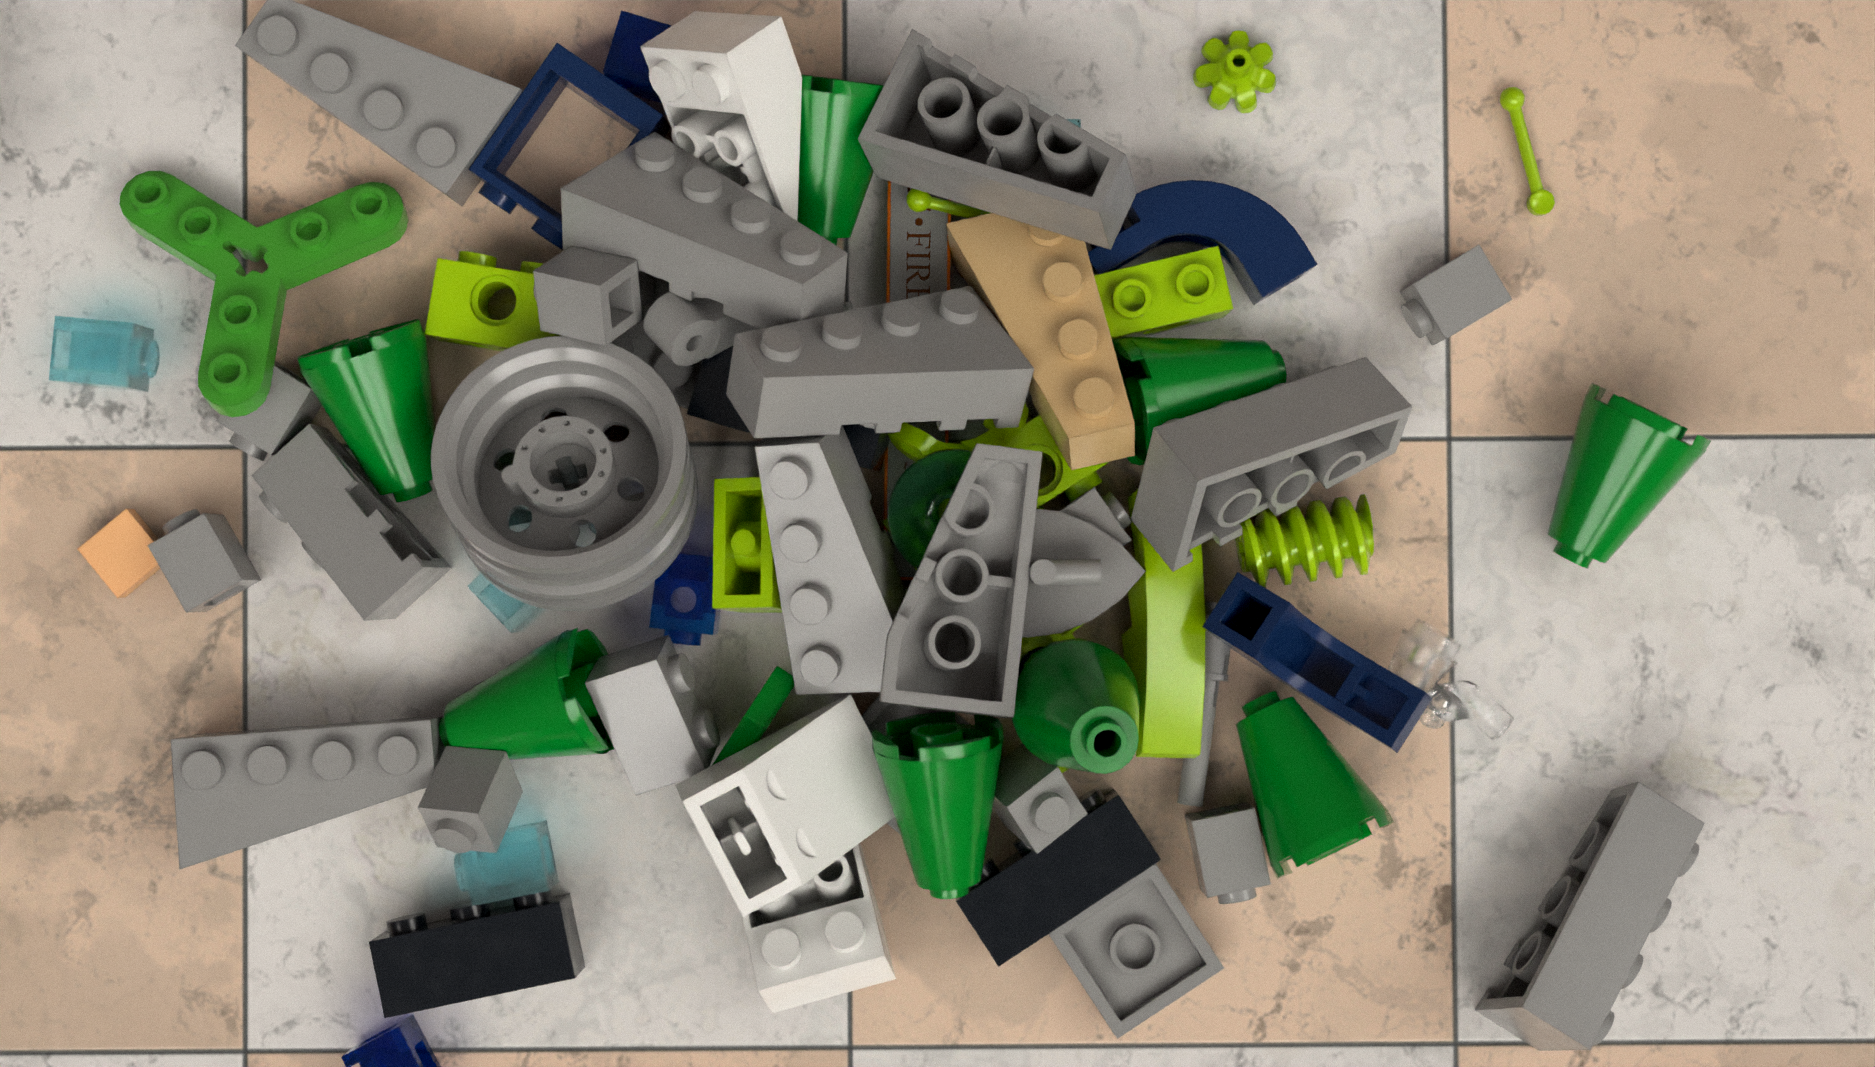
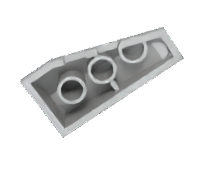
(965, 609)

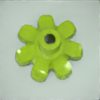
(1234, 81)

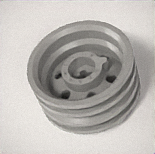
(503, 411)

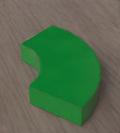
(759, 713)

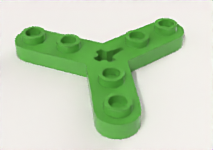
(250, 307)

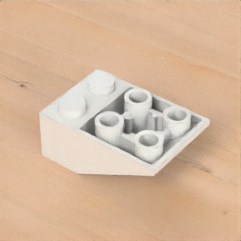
(733, 98)
(789, 804)
(820, 938)

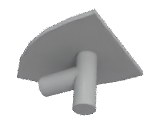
(1073, 574)

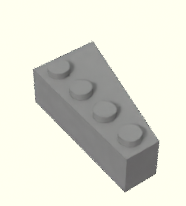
(880, 367)
(1263, 454)

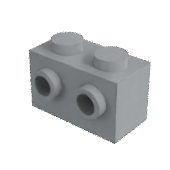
(653, 714)

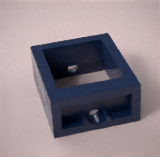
(556, 72)

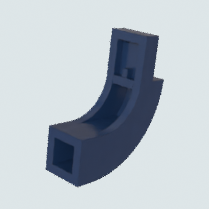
(1249, 233)
(1316, 663)

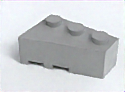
(348, 526)

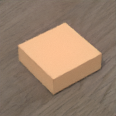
(122, 553)

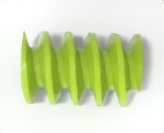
(1307, 540)

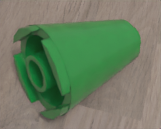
(832, 162)
(1190, 376)
(380, 404)
(1616, 475)
(534, 704)
(1078, 707)
(1302, 785)
(941, 794)

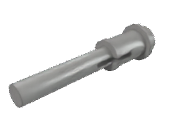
(1195, 769)

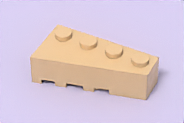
(1052, 310)

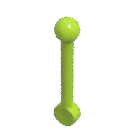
(1540, 200)
(920, 201)

